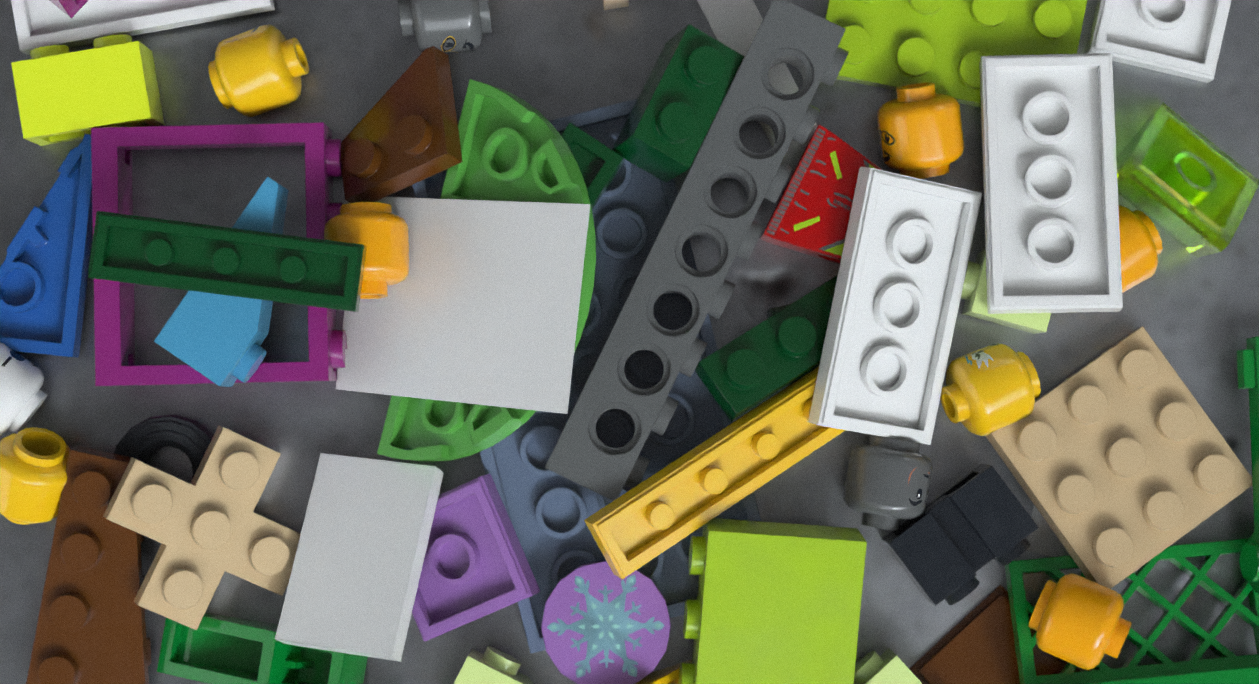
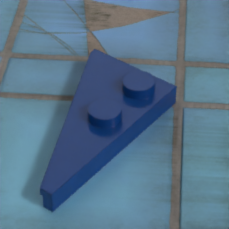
(49, 265)

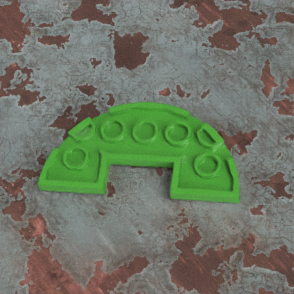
(506, 156)

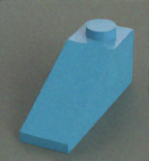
(223, 332)

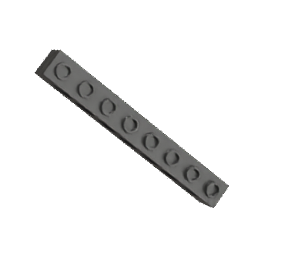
(784, 36)

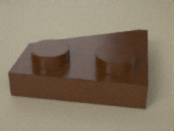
(404, 134)

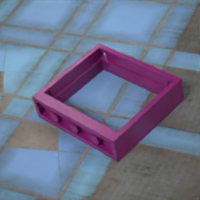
(114, 193)

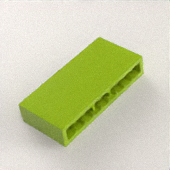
(774, 603)

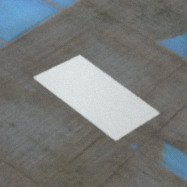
(482, 307)

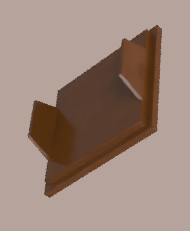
(981, 649)

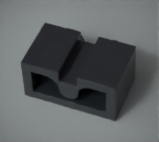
(961, 534)

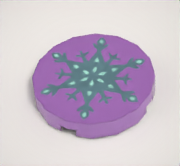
(605, 625)

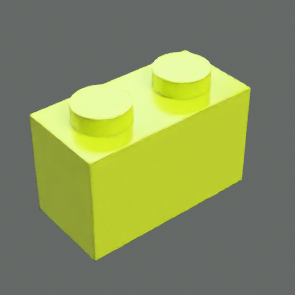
(75, 91)

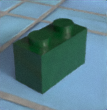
(678, 103)

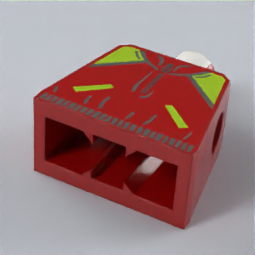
(818, 199)

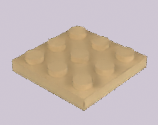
(1121, 460)

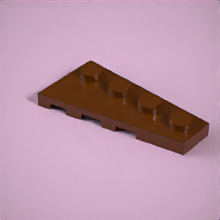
(87, 611)

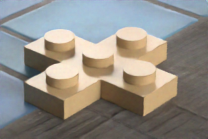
(205, 527)

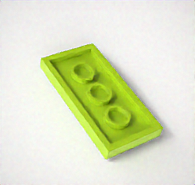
(944, 39)

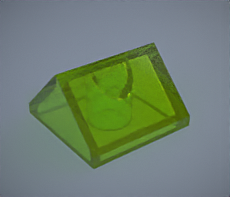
(1184, 183)

